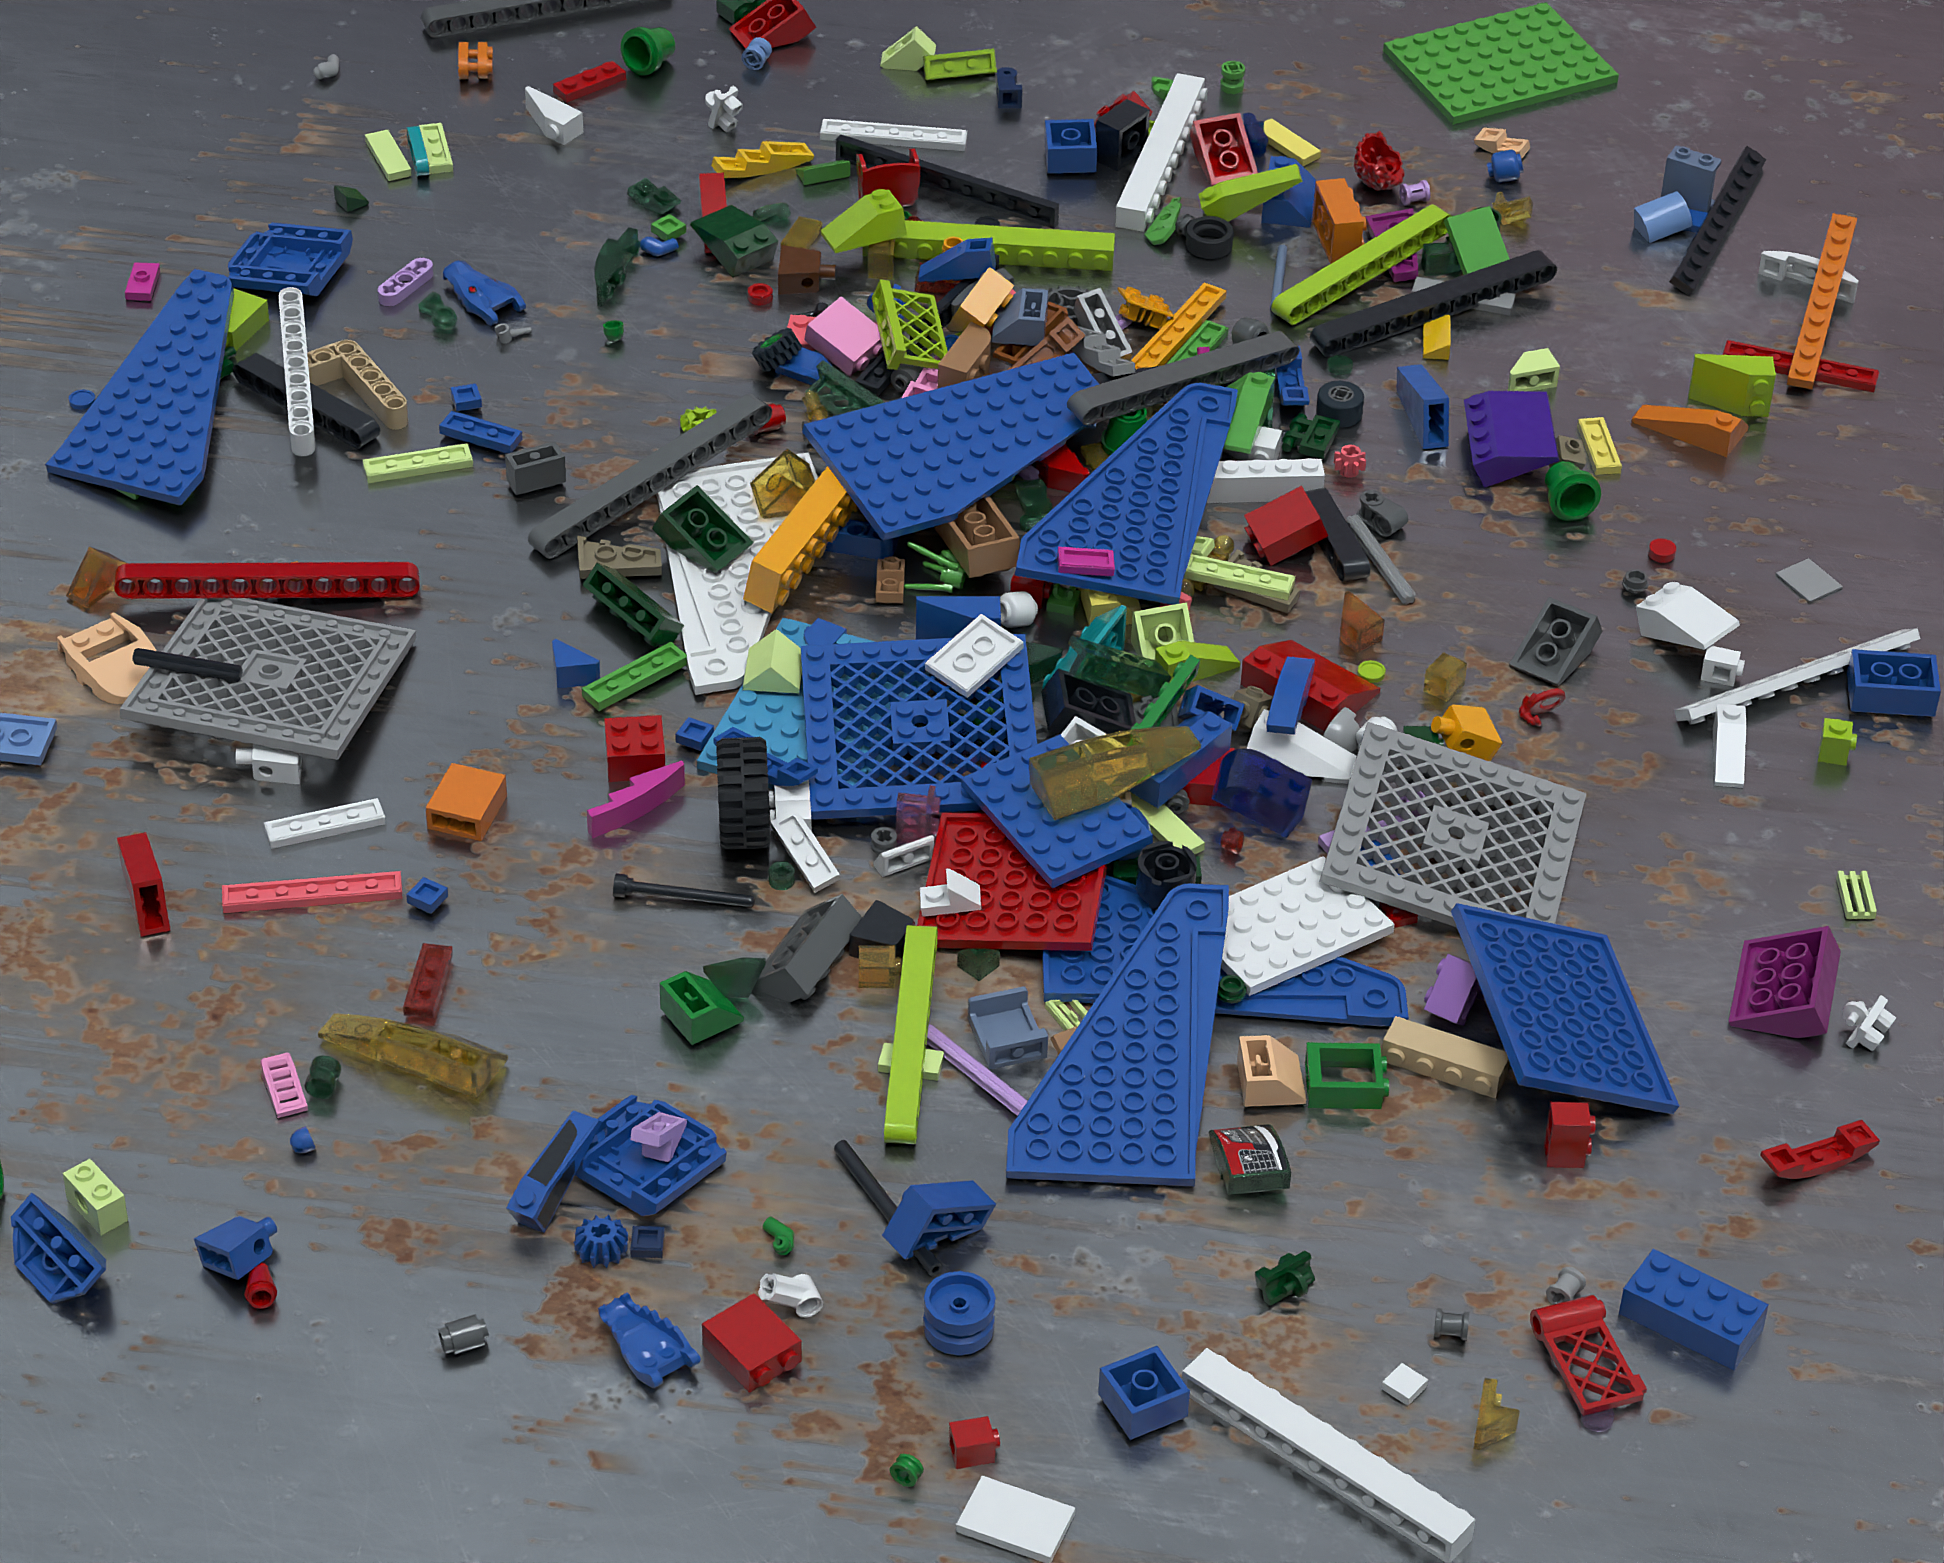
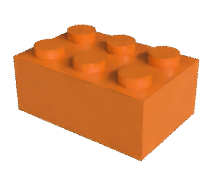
(1337, 218)

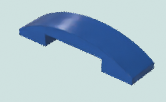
(1291, 383)
(779, 771)

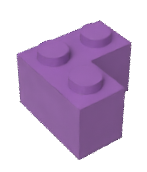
(1453, 990)

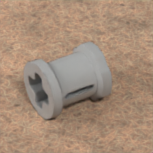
(1568, 1284)

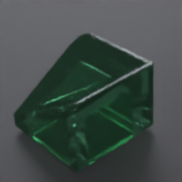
(978, 962)

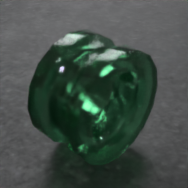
(778, 882)

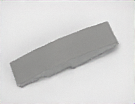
(1101, 356)

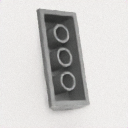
(808, 950)

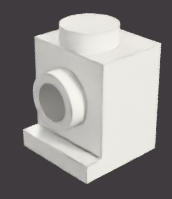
(1722, 666)

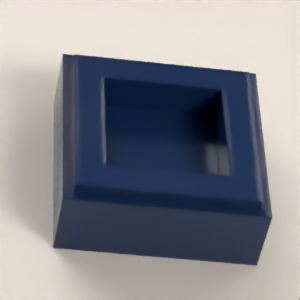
(647, 1242)

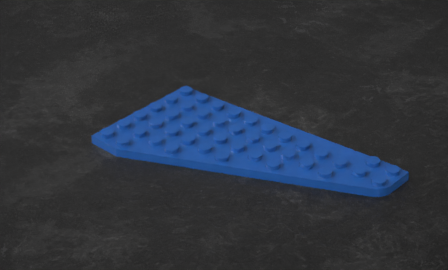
(158, 409)
(1141, 502)
(1328, 993)
(1135, 1070)

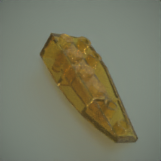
(1105, 766)
(419, 1051)

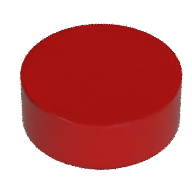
(760, 294)
(1662, 550)

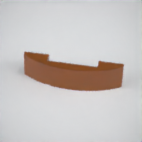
(1057, 343)

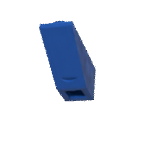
(960, 262)

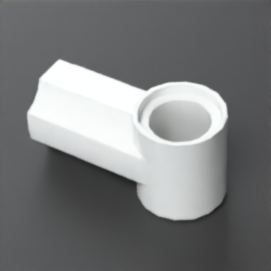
(792, 1292)

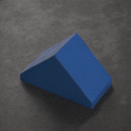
(573, 666)

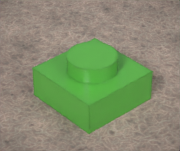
(668, 227)

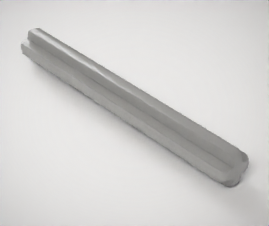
(1381, 560)

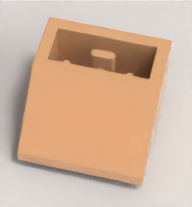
(1269, 1072)

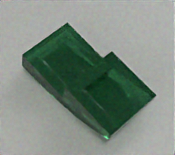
(1033, 497)

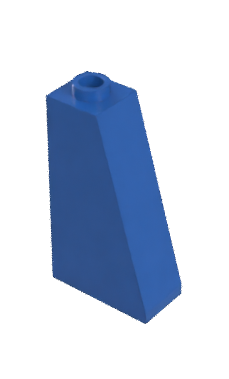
(1425, 405)

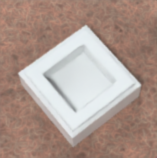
(1404, 1384)

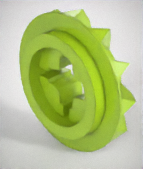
(690, 418)

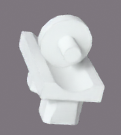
(723, 108)
(1858, 1015)

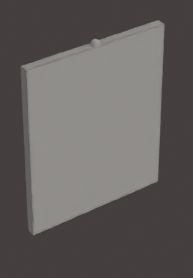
(1809, 580)

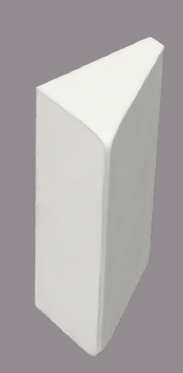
(905, 856)

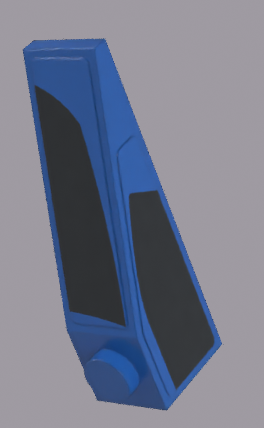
(552, 1172)

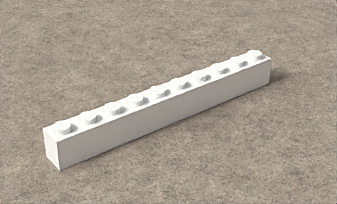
(1161, 153)
(1329, 1456)

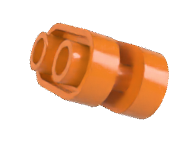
(483, 66)

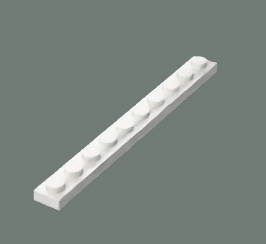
(1788, 679)

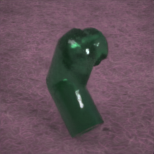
(771, 210)

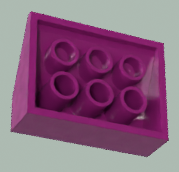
(1786, 983)

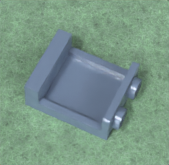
(1691, 176)
(1006, 1028)

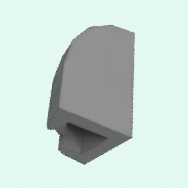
(1343, 730)

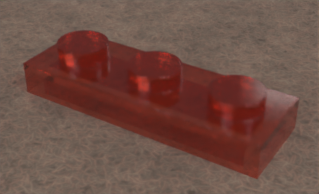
(428, 980)

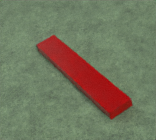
(1828, 371)

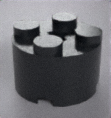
(1162, 869)

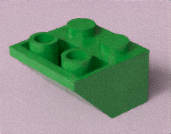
(696, 1006)

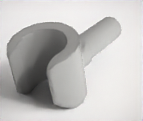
(505, 334)

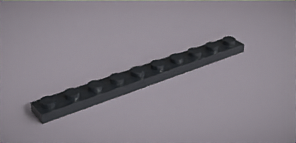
(956, 183)
(1717, 221)

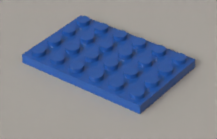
(1057, 847)

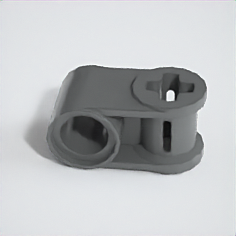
(1383, 515)

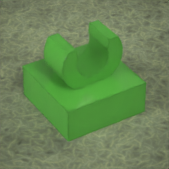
(1063, 600)

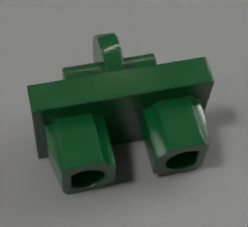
(1288, 1277)

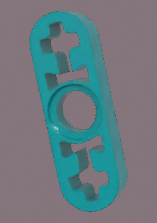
(417, 151)

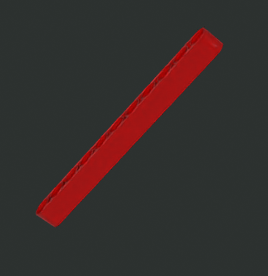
(255, 573)

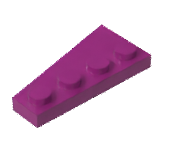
(1382, 222)

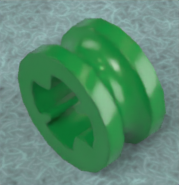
(906, 1470)

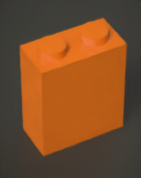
(466, 802)

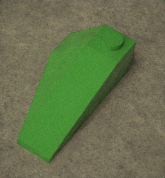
(1250, 412)

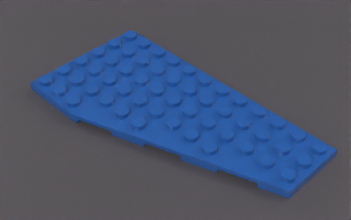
(948, 447)

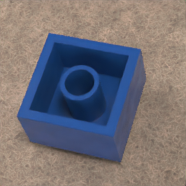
(1070, 146)
(1143, 1392)

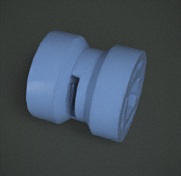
(756, 53)

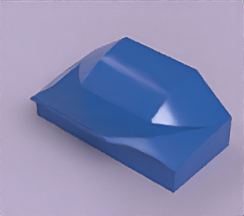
(802, 366)

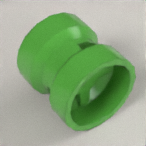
(1232, 77)

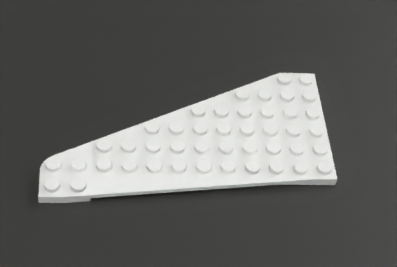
(709, 604)

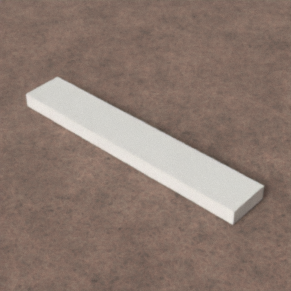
(895, 134)

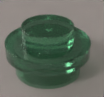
(444, 318)

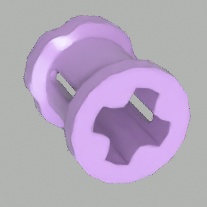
(1408, 194)

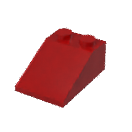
(775, 21)
(1222, 148)

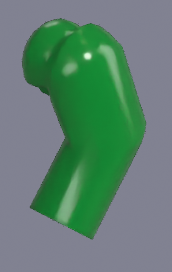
(784, 1236)

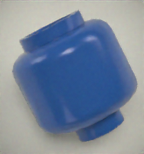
(1505, 166)

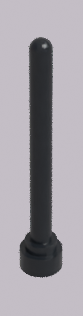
(626, 886)

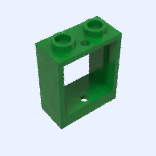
(1345, 1094)

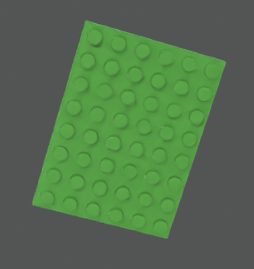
(1500, 63)

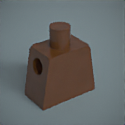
(802, 270)

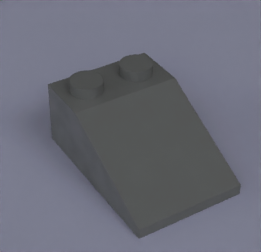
(1557, 642)

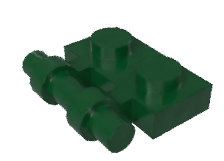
(1318, 436)

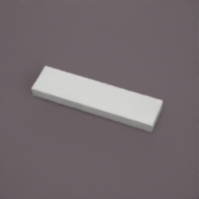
(324, 823)

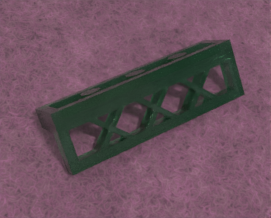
(841, 389)
(1117, 668)

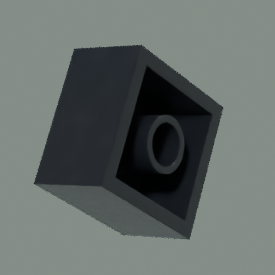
(1121, 134)

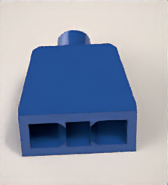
(1202, 700)
(236, 1246)

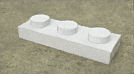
(805, 850)

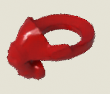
(1533, 705)

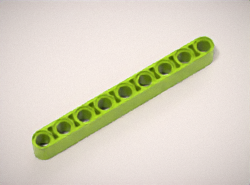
(1360, 265)
(910, 1035)

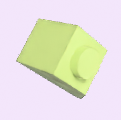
(908, 51)
(1534, 371)

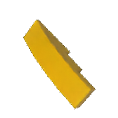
(768, 159)

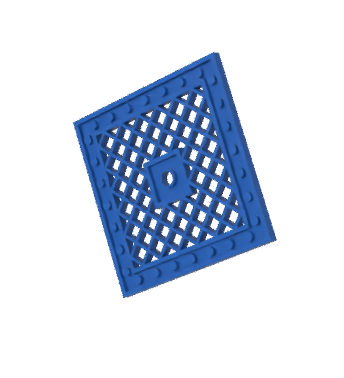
(837, 798)

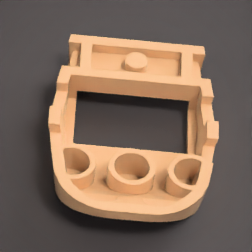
(115, 673)

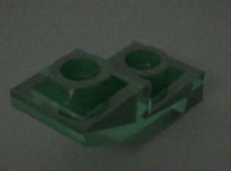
(653, 198)

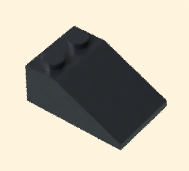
(1092, 702)

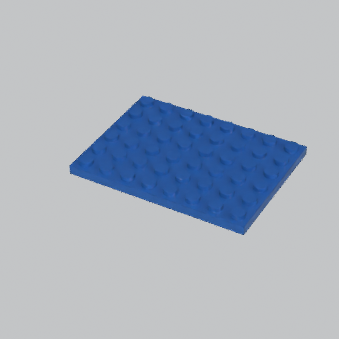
(1563, 1009)

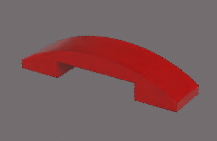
(1824, 1155)

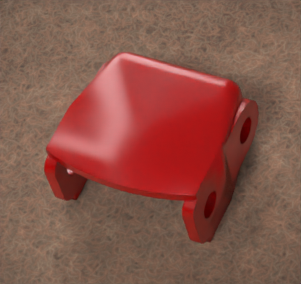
(899, 178)

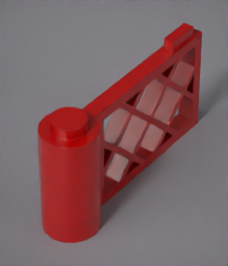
(1571, 1323)

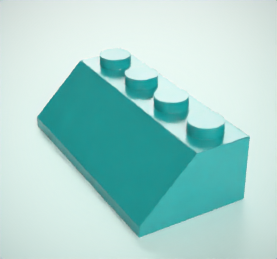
(1105, 630)

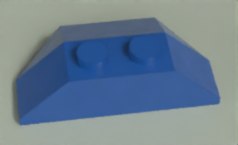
(53, 1252)

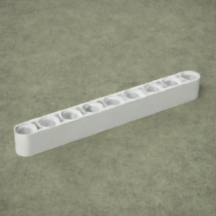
(296, 372)

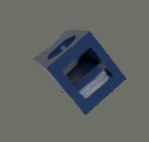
(1008, 92)

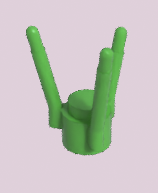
(951, 573)

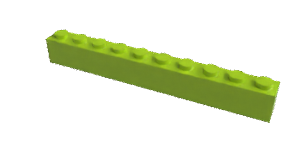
(1012, 244)

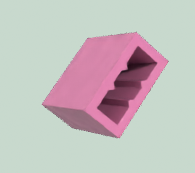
(844, 336)

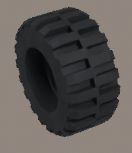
(743, 793)

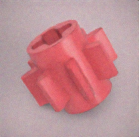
(1350, 461)

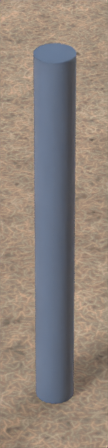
(1279, 272)

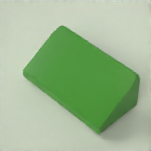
(824, 172)

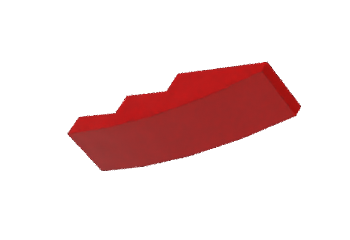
(712, 195)

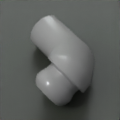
(327, 69)

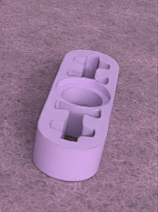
(393, 291)

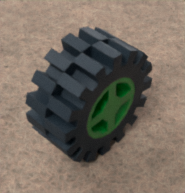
(776, 349)

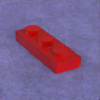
(589, 81)

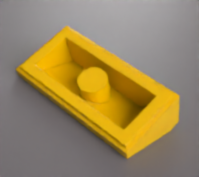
(1437, 338)

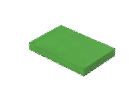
(1476, 239)

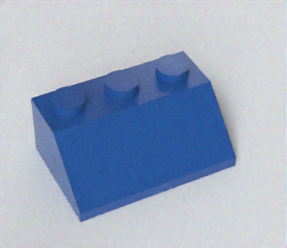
(1294, 205)

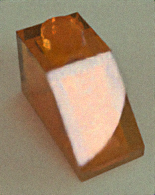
(94, 577)
(1360, 624)

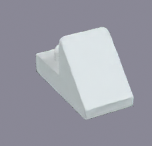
(956, 896)

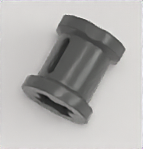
(1451, 1324)

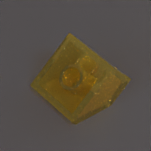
(782, 485)

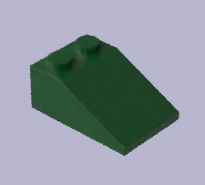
(736, 239)
(701, 531)

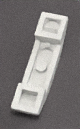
(1802, 268)

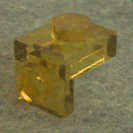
(1513, 211)

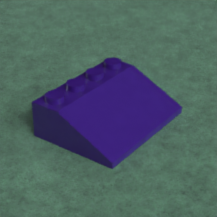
(1510, 433)

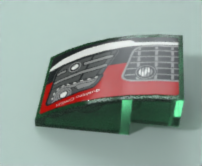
(1251, 1159)

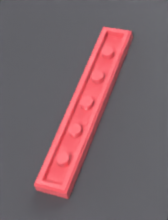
(311, 892)

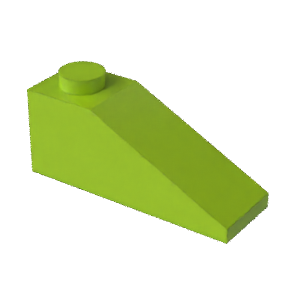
(1213, 658)

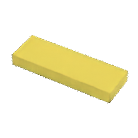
(1290, 143)
(1599, 446)

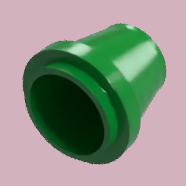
(646, 49)
(1121, 429)
(1571, 491)

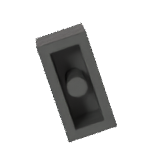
(535, 468)

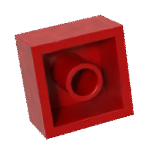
(633, 746)

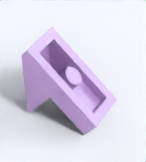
(659, 1135)

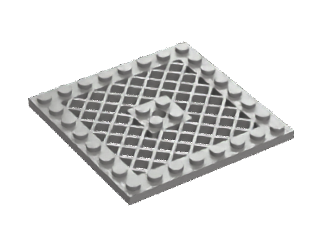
(272, 669)
(1380, 751)

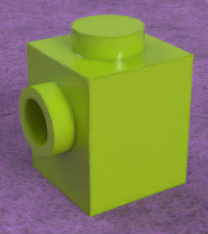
(1836, 741)

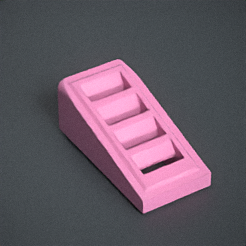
(278, 1068)

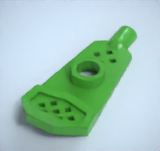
(1164, 223)

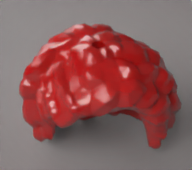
(1378, 163)

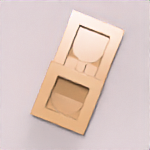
(1496, 140)

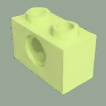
(95, 1197)

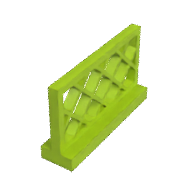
(892, 327)

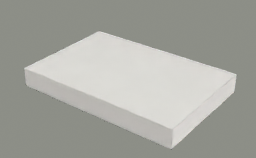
(974, 655)
(1015, 1519)

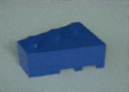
(935, 1213)

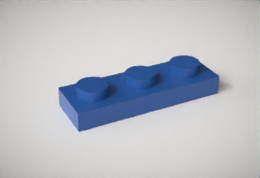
(480, 432)

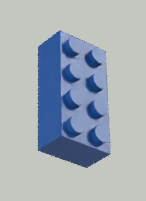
(1693, 1309)

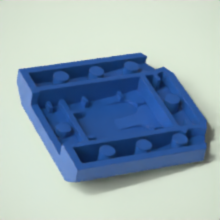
(290, 258)
(639, 1182)

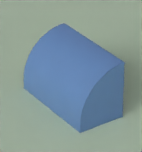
(1662, 217)

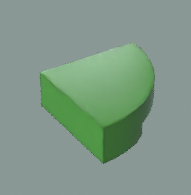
(1161, 86)

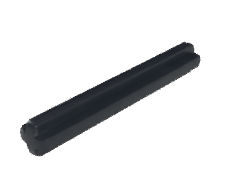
(187, 664)

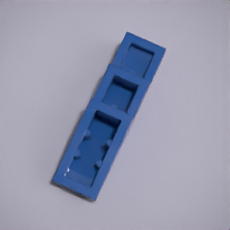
(1290, 695)

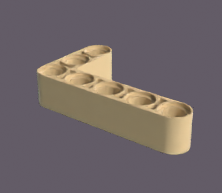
(351, 362)

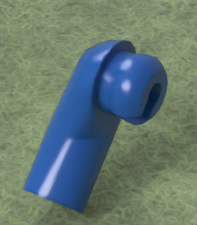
(658, 248)

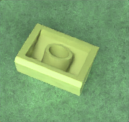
(1160, 627)
(773, 665)

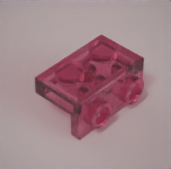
(917, 816)

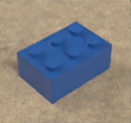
(1893, 682)

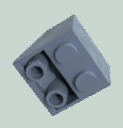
(1022, 319)

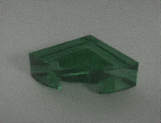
(430, 303)

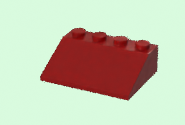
(1330, 685)

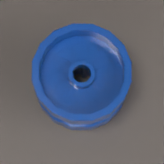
(959, 1313)

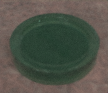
(1339, 365)
(1029, 522)

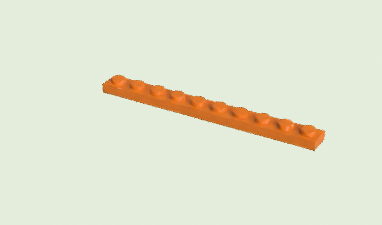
(1822, 301)

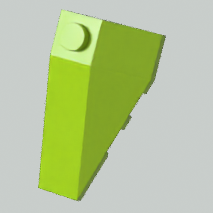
(1242, 194)

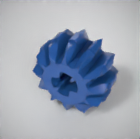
(601, 1241)

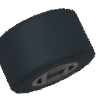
(1341, 402)

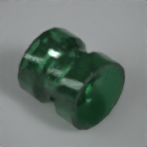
(322, 1077)

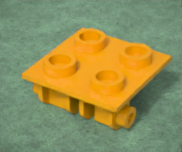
(1138, 304)

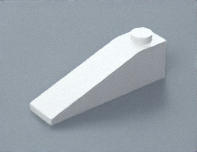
(1304, 751)

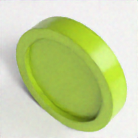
(1371, 671)

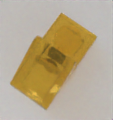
(1493, 1420)

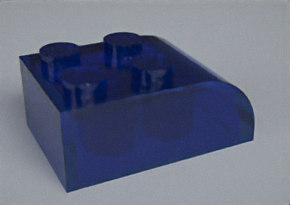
(1262, 790)

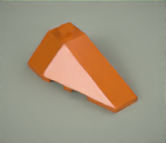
(1703, 428)

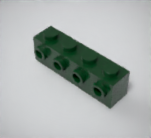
(632, 605)

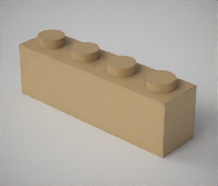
(1445, 1057)

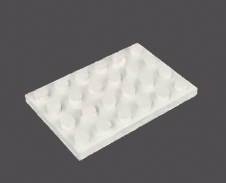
(1295, 926)

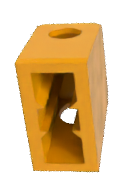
(1468, 731)

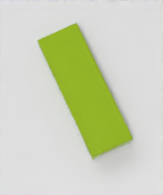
(959, 64)

